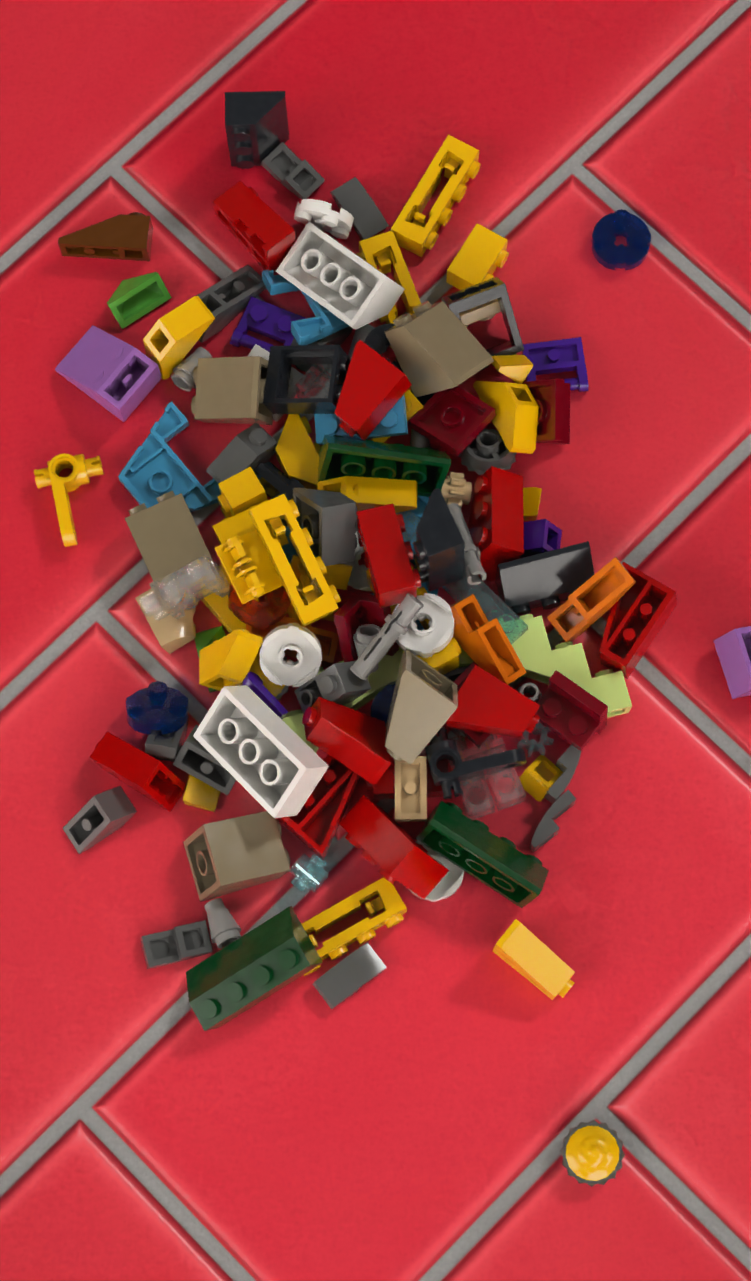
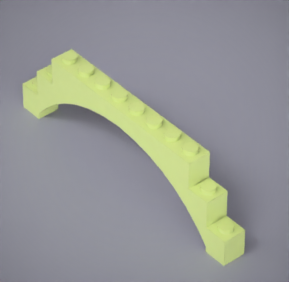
(537, 659)

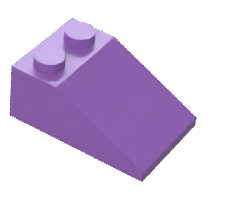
(735, 659)

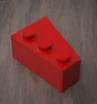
(255, 225)
(497, 518)
(387, 554)
(635, 622)
(324, 808)
(392, 848)

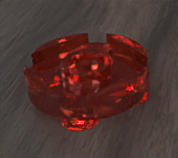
(260, 613)

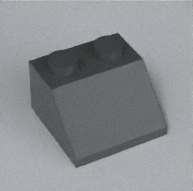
(330, 522)

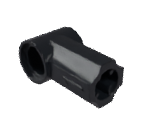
(275, 482)

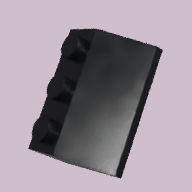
(254, 125)
(438, 545)
(544, 578)

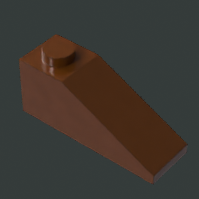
(115, 238)

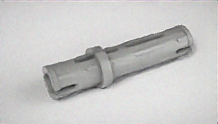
(472, 554)
(395, 626)

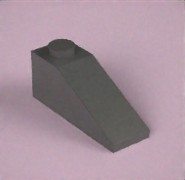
(230, 297)

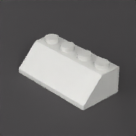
(338, 278)

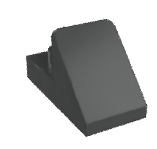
(165, 745)

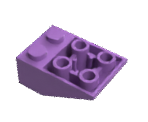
(110, 372)

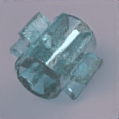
(532, 745)
(309, 872)

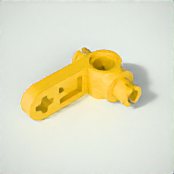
(48, 476)

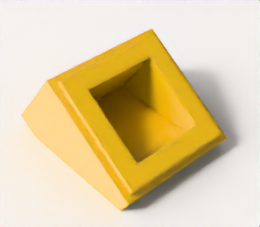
(513, 366)
(531, 502)
(539, 777)
(200, 794)

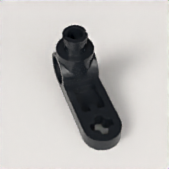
(443, 748)

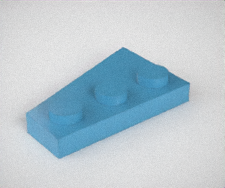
(391, 425)

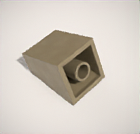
(435, 349)
(231, 390)
(166, 535)
(418, 708)
(236, 854)

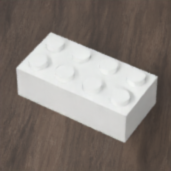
(260, 751)

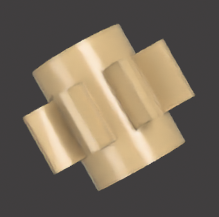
(456, 489)

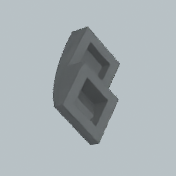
(292, 172)
(356, 200)
(567, 764)
(547, 827)
(176, 944)
(349, 975)

